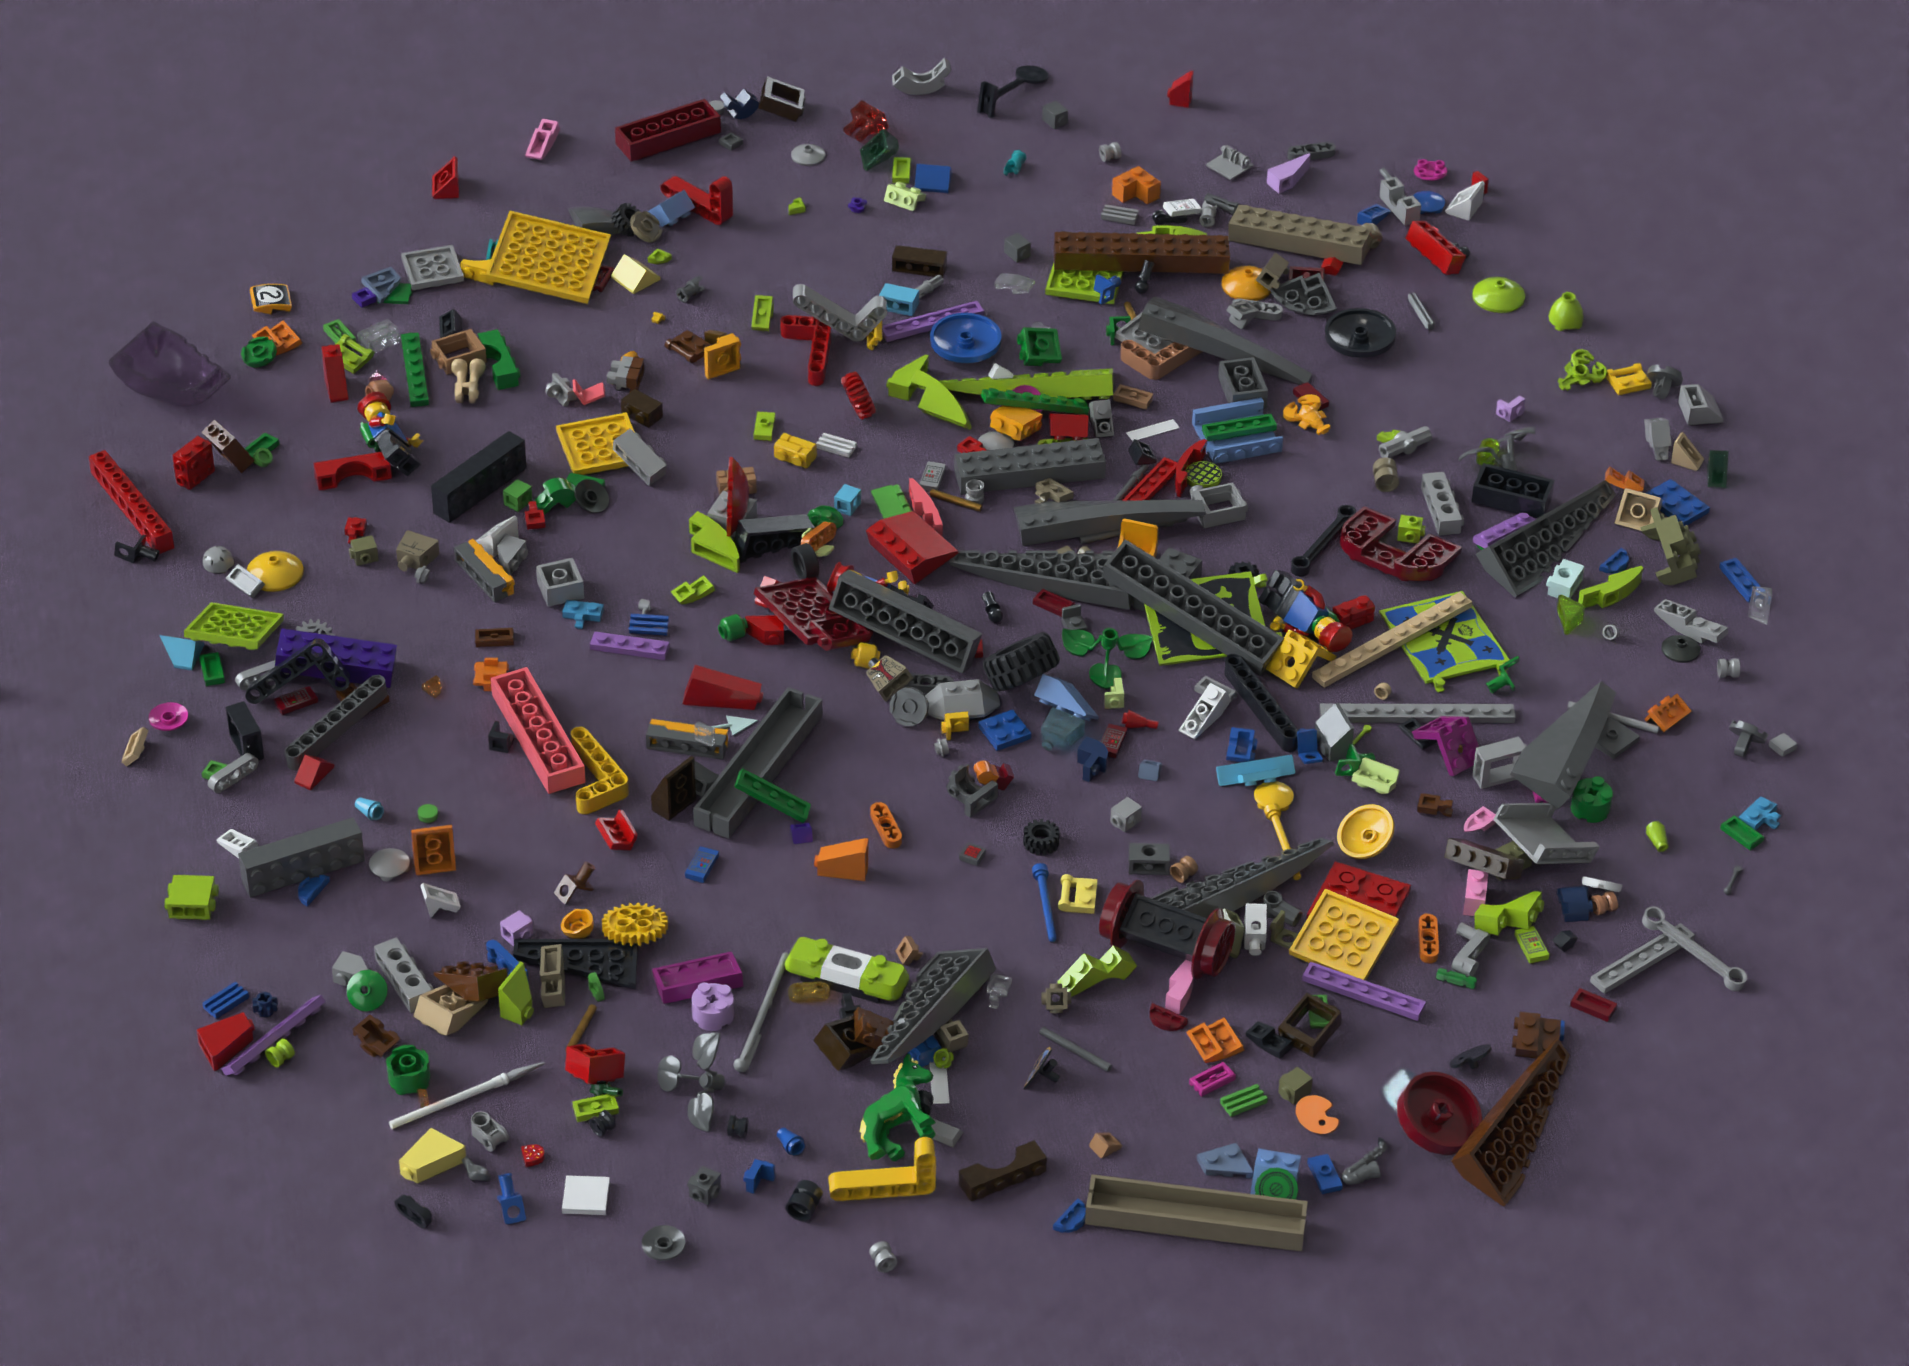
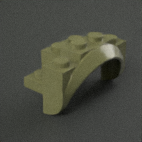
(1676, 541)

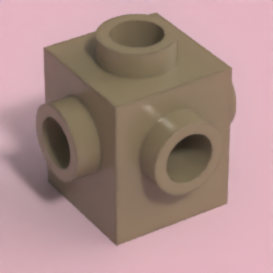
(1062, 1003)

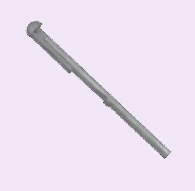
(742, 1064)

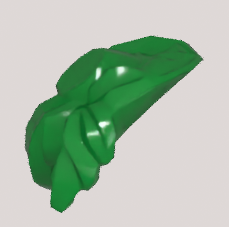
(825, 514)

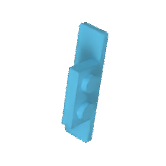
(1255, 770)

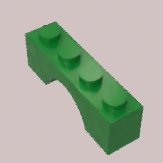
(504, 371)

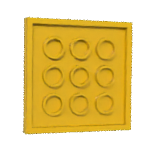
(590, 443)
(1344, 935)

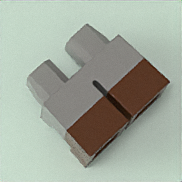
(626, 373)

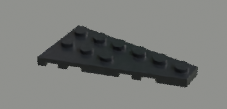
(610, 960)

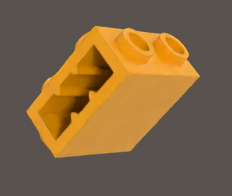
(1016, 421)

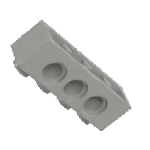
(1442, 503)
(401, 972)

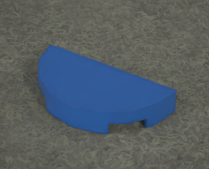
(1616, 563)
(311, 888)
(1072, 1218)

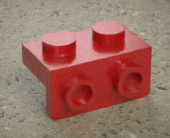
(617, 831)

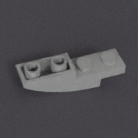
(1687, 623)

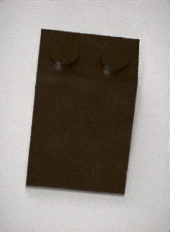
(675, 790)
(839, 1044)

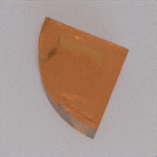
(432, 686)
(422, 1097)

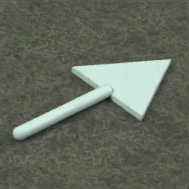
(736, 724)

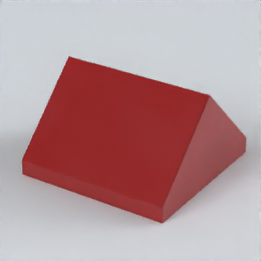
(446, 181)

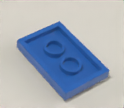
(1679, 502)

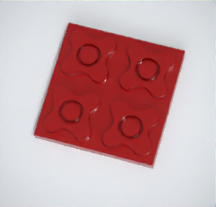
(1366, 888)

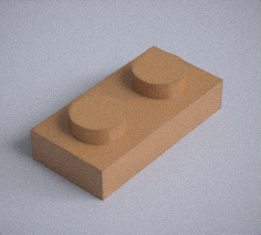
(1133, 396)

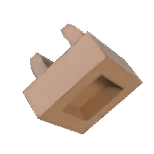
(908, 951)

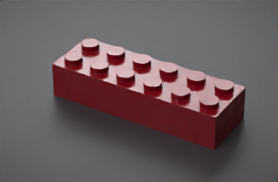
(667, 130)

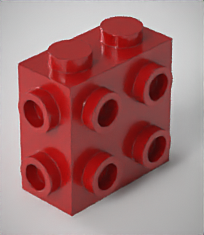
(193, 462)

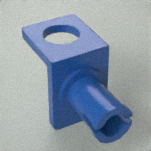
(1106, 287)
(1308, 746)
(510, 1198)

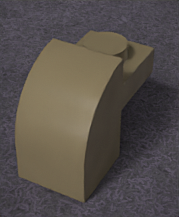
(952, 1036)

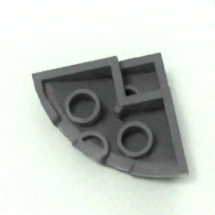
(594, 219)
(1305, 295)

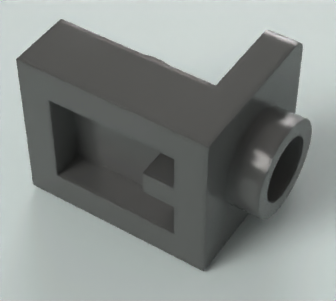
(1072, 618)

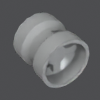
(1110, 151)
(975, 491)
(1728, 668)
(883, 1256)

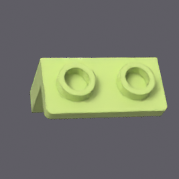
(902, 196)
(1376, 776)

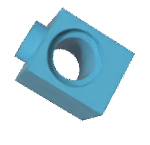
(847, 499)

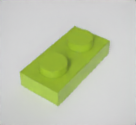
(590, 1107)

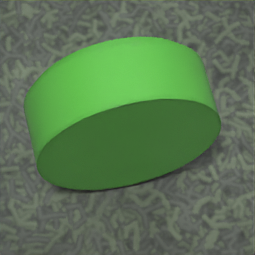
(262, 457)
(427, 813)

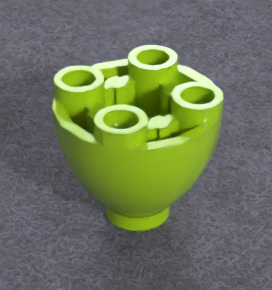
(1566, 312)

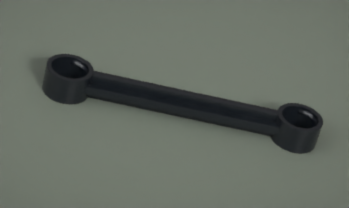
(1321, 542)

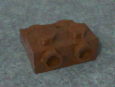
(870, 1027)
(1534, 1034)

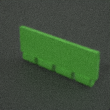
(891, 501)

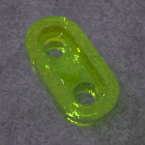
(1487, 457)

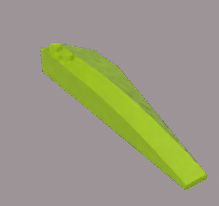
(1076, 384)

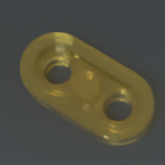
(808, 992)

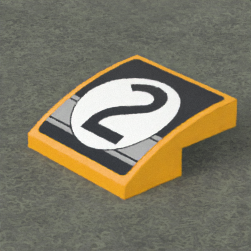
(270, 297)

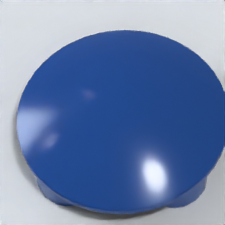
(1430, 201)

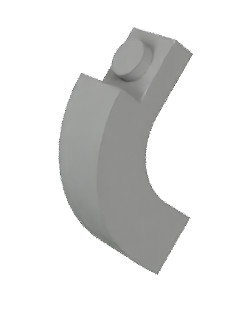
(921, 83)

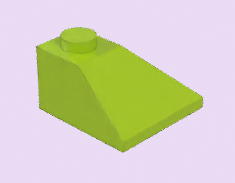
(515, 996)

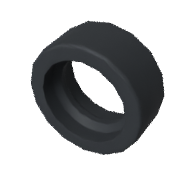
(805, 561)

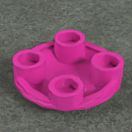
(1430, 170)

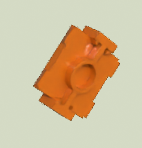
(486, 670)

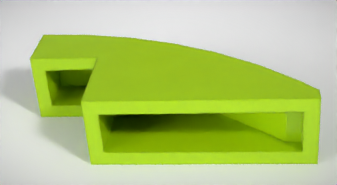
(939, 400)
(712, 542)

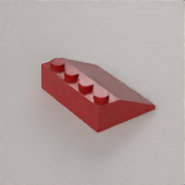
(910, 545)

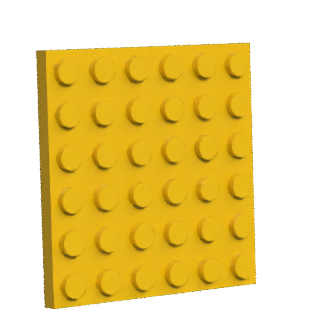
(548, 257)

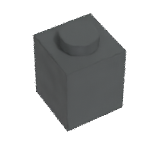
(1055, 114)
(1017, 247)

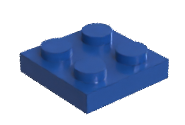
(1004, 730)

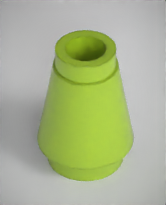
(1657, 835)

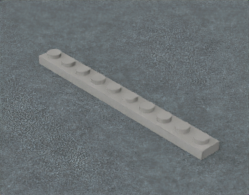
(1424, 712)

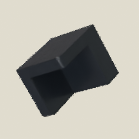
(498, 740)

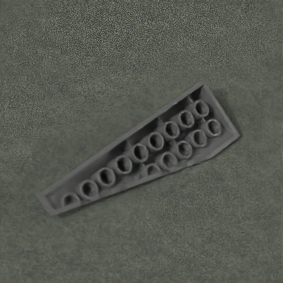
(1243, 882)

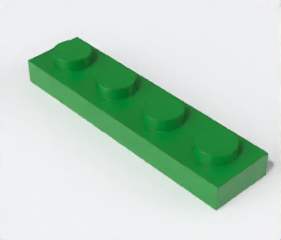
(1239, 427)
(772, 795)

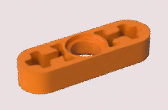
(820, 535)
(885, 832)
(1432, 932)

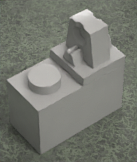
(1658, 435)

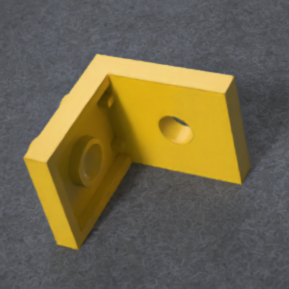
(1304, 652)

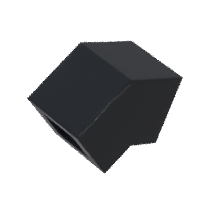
(1565, 940)

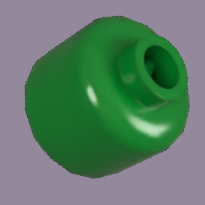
(732, 627)

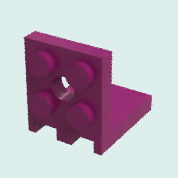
(1450, 733)

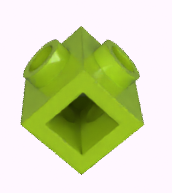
(1410, 529)

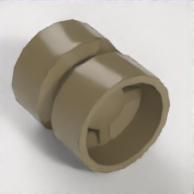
(1385, 474)

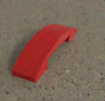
(1193, 454)

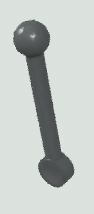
(1737, 870)

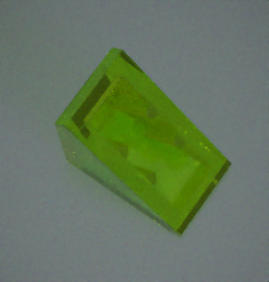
(1570, 613)

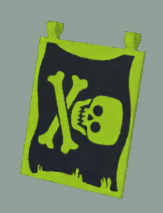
(1178, 645)

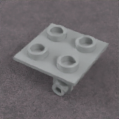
(1230, 163)

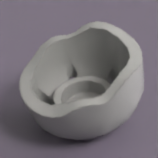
(215, 556)

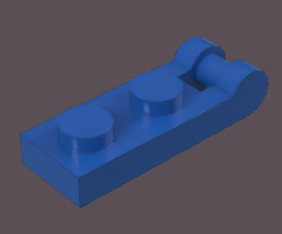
(500, 956)

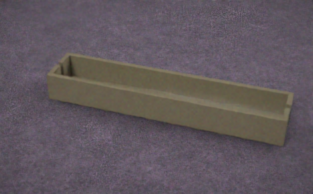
(1196, 1212)

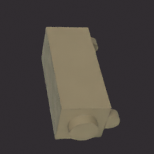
(1272, 272)

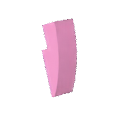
(543, 139)
(1179, 988)

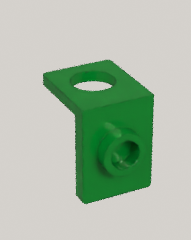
(1112, 328)

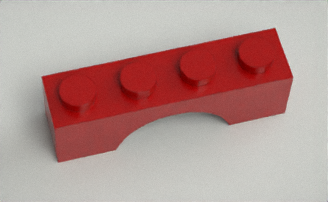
(331, 472)

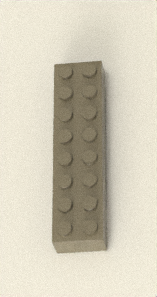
(1300, 234)

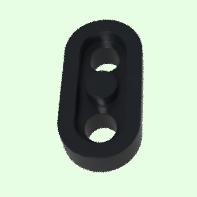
(413, 1211)

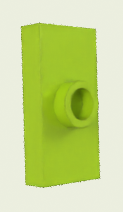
(764, 426)

